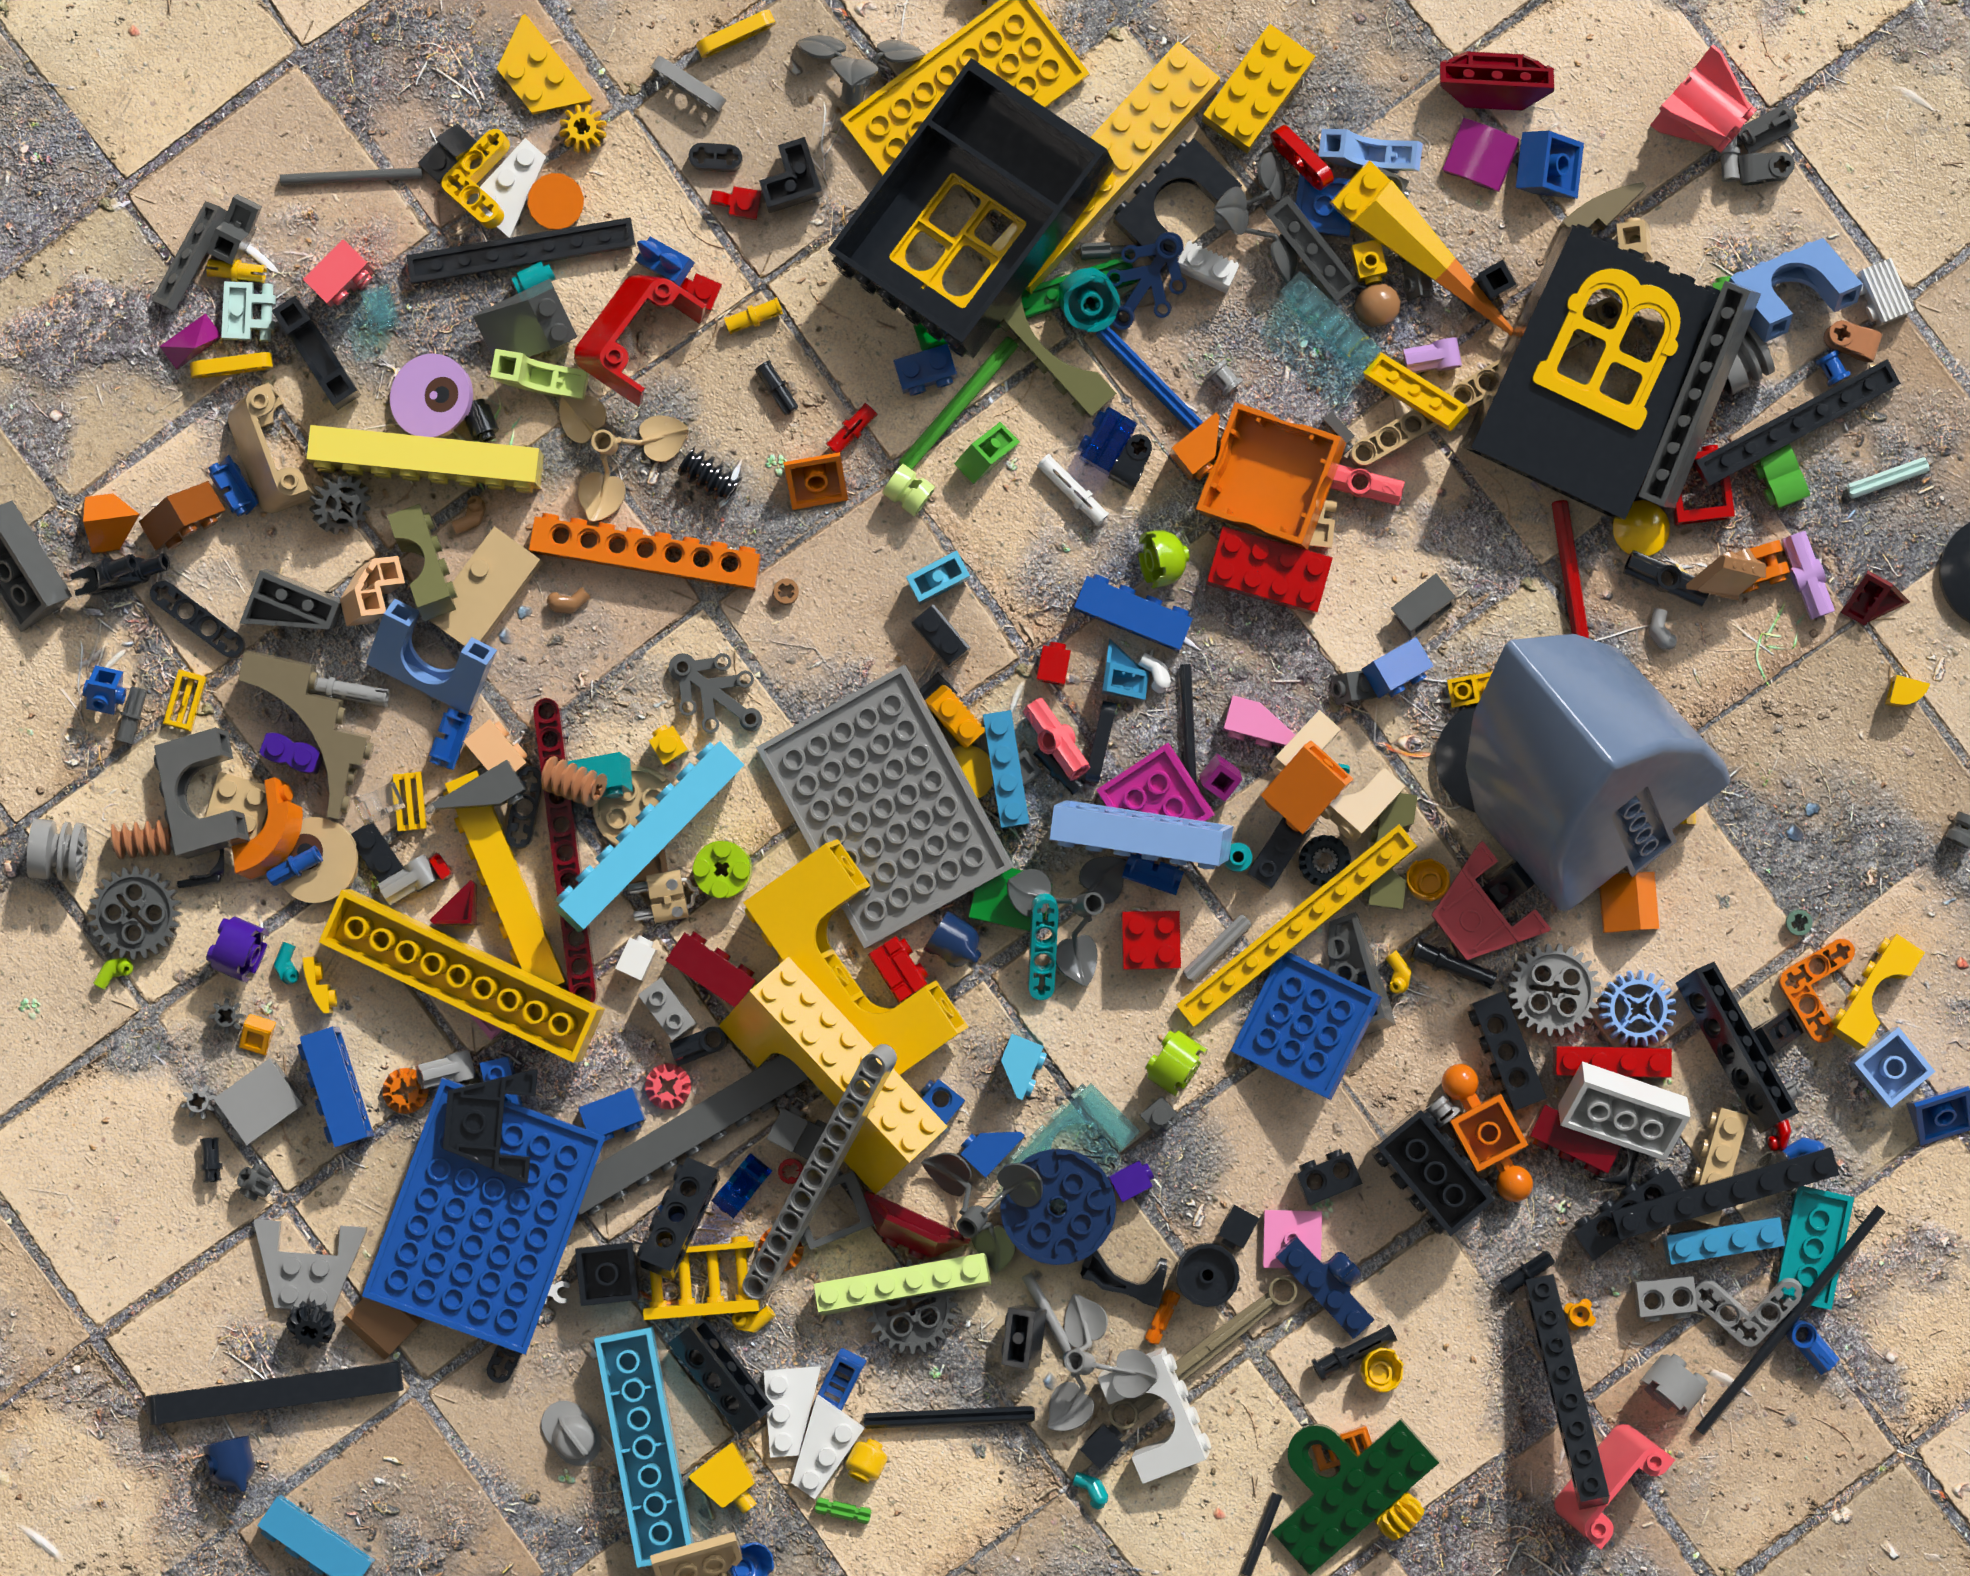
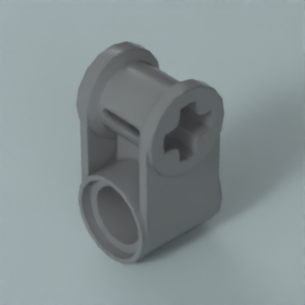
(1759, 167)

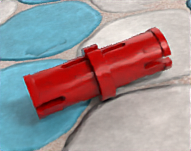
(865, 414)

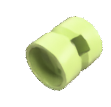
(908, 490)

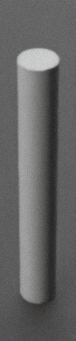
(1051, 1318)

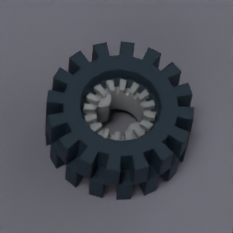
(1312, 852)

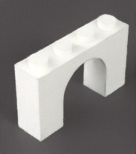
(1186, 1443)

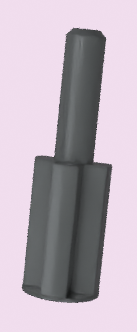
(1101, 250)

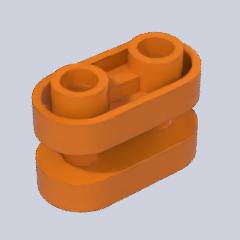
(1774, 571)

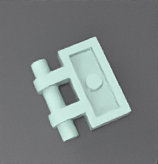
(238, 311)

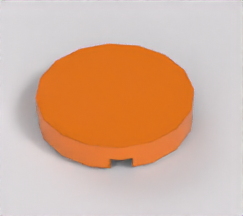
(555, 201)

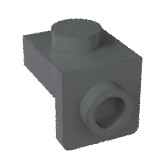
(1351, 687)

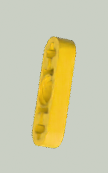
(735, 33)
(231, 365)

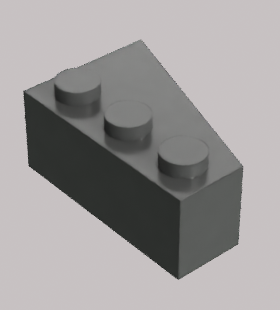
(287, 602)

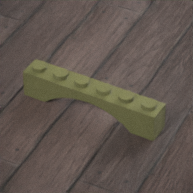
(1084, 386)

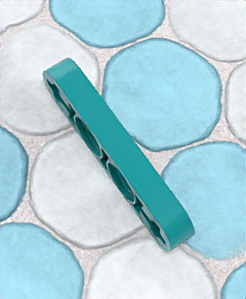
(1046, 947)

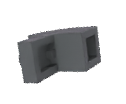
(236, 231)

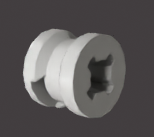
(1440, 1107)

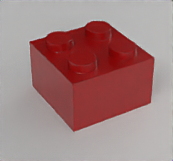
(1151, 940)

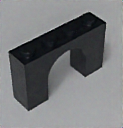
(1190, 165)

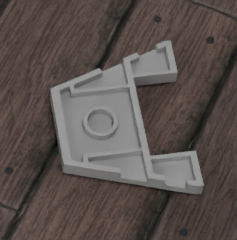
(306, 1276)

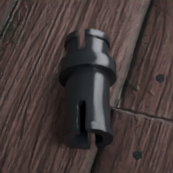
(210, 1160)

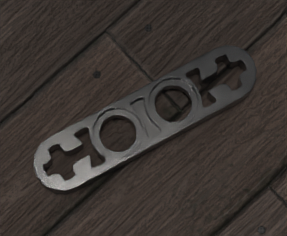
(199, 617)

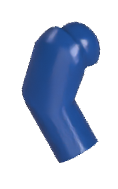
(1803, 1146)

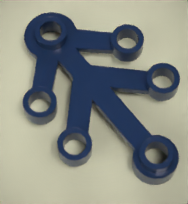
(1150, 276)

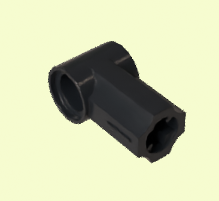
(696, 1046)

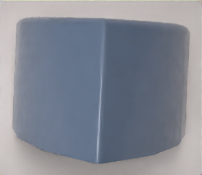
(1582, 764)

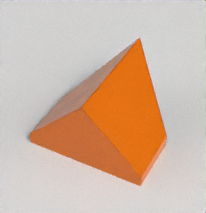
(107, 522)

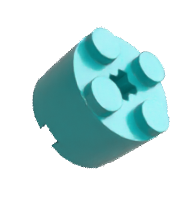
(1104, 296)

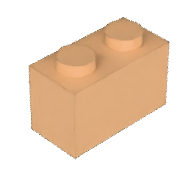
(493, 747)

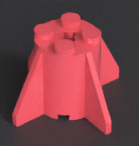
(1706, 105)

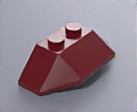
(1496, 80)
(911, 1229)

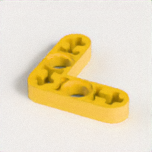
(470, 177)

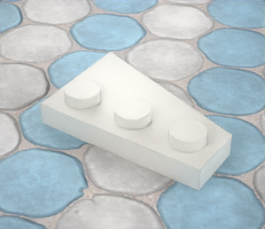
(792, 1396)

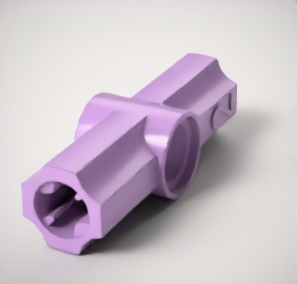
(1807, 575)

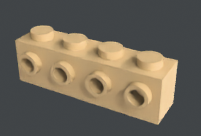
(1719, 1152)

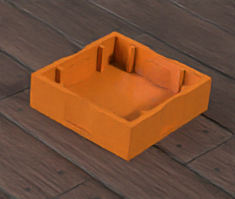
(1271, 476)

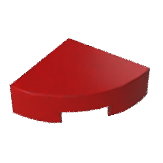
(440, 866)

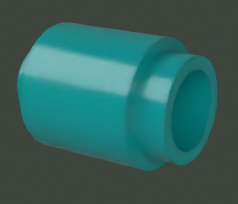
(532, 276)
(1234, 866)

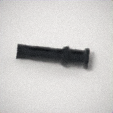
(1440, 959)
(1342, 1358)

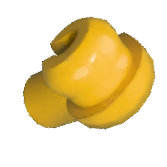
(1401, 973)
(752, 1322)

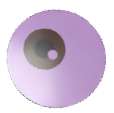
(431, 396)

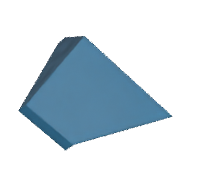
(1123, 675)

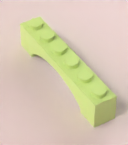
(900, 1283)

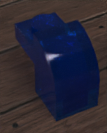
(741, 1186)

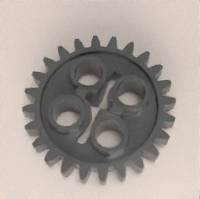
(153, 894)
(919, 1332)

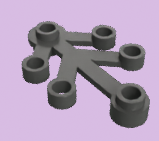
(711, 689)

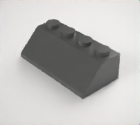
(27, 576)

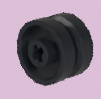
(1204, 1291)

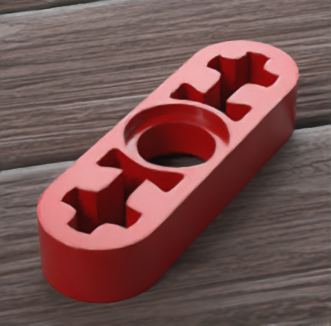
(1302, 157)

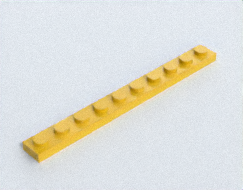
(1297, 925)

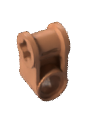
(1857, 341)

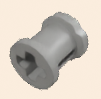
(1224, 378)

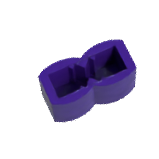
(287, 752)

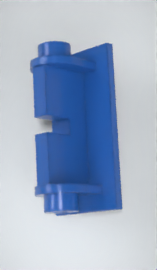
(241, 497)
(455, 727)
(1146, 872)

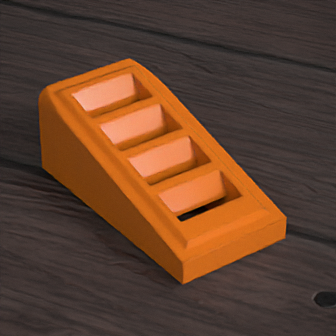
(1366, 1440)

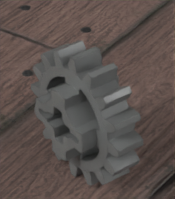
(340, 503)

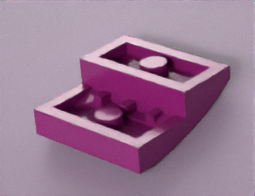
(1481, 154)

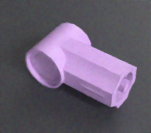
(1439, 355)

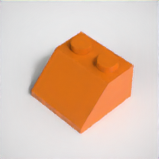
(1198, 449)

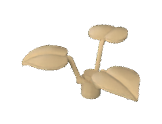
(581, 419)

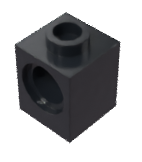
(1237, 1227)
(1102, 1444)

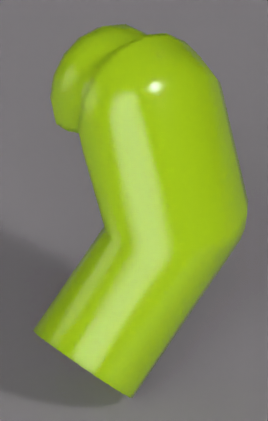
(113, 968)

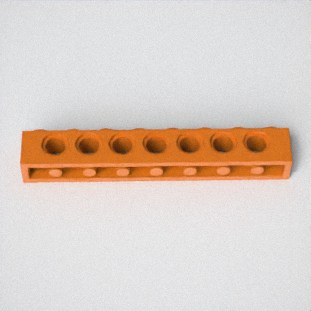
(743, 577)

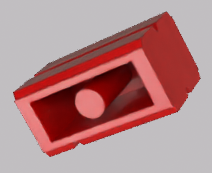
(898, 969)

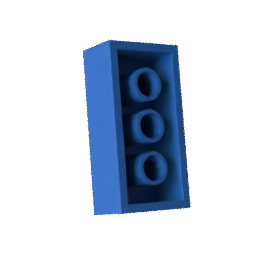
(336, 1087)

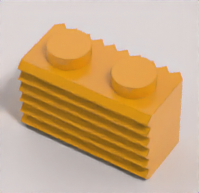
(954, 716)

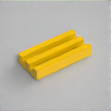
(195, 704)
(421, 801)

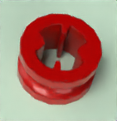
(789, 1162)

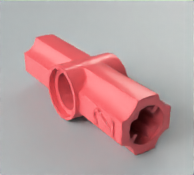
(1378, 488)
(1056, 739)

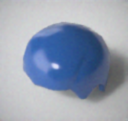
(755, 1561)

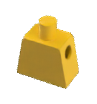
(726, 1478)

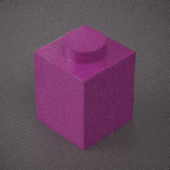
(1220, 777)

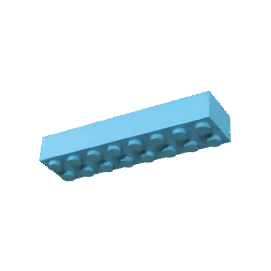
(649, 836)
(643, 1442)

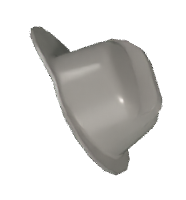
(571, 1433)

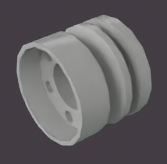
(1751, 358)
(52, 850)

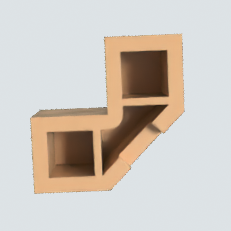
(363, 597)

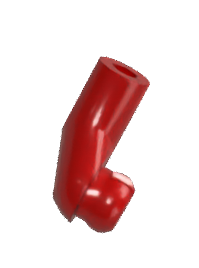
(1782, 1137)

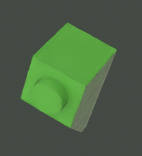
(986, 452)

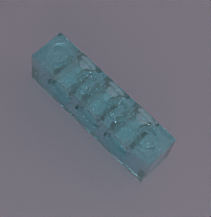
(1330, 322)

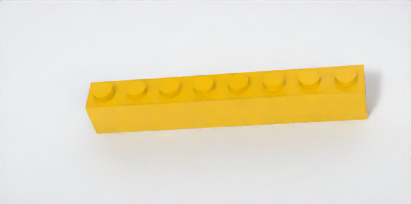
(507, 888)

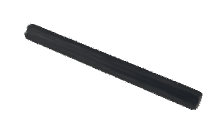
(949, 1417)

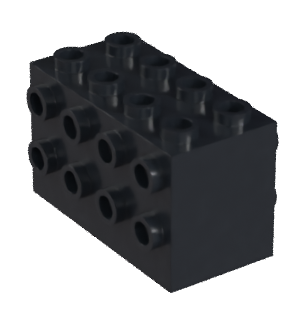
(1432, 1172)

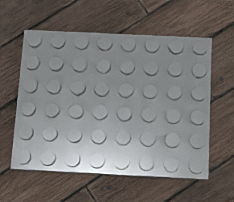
(894, 799)

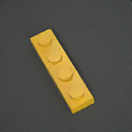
(1415, 392)

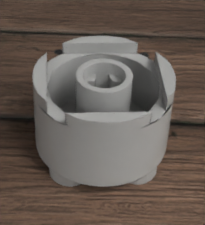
(1674, 1385)

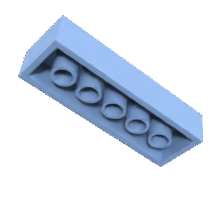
(1141, 833)

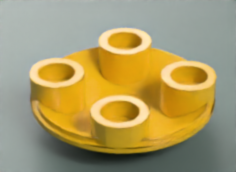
(1643, 530)

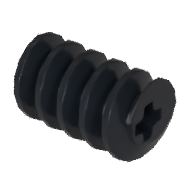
(708, 475)

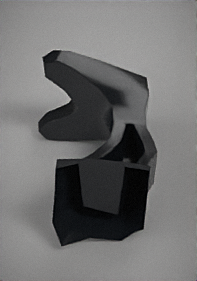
(1147, 1291)

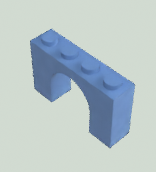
(1812, 265)
(395, 656)

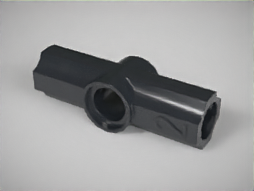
(1650, 571)

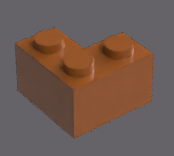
(181, 516)

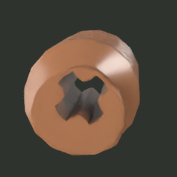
(573, 782)
(141, 840)

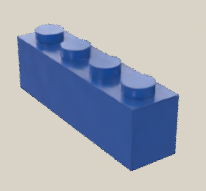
(1132, 613)

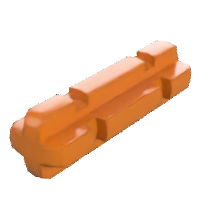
(1162, 1317)

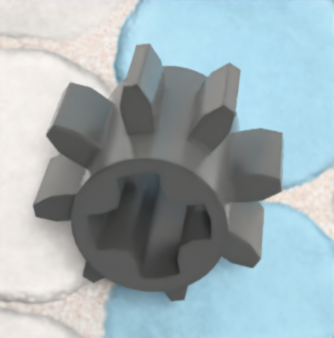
(218, 1016)
(255, 1182)

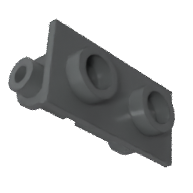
(1768, 128)
(1415, 282)

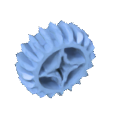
(1647, 1017)

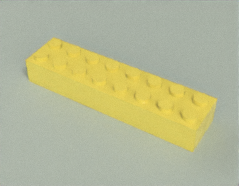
(425, 457)

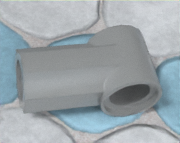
(414, 877)
(455, 1067)

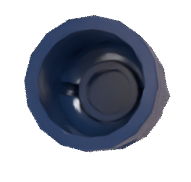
(954, 942)
(231, 1463)

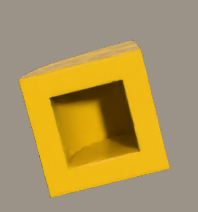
(1905, 691)

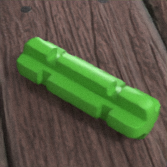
(843, 1510)

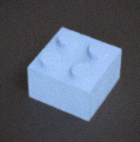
(1892, 1067)

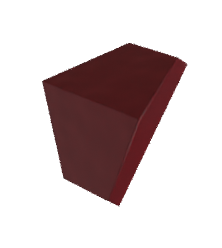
(1872, 598)
(460, 908)

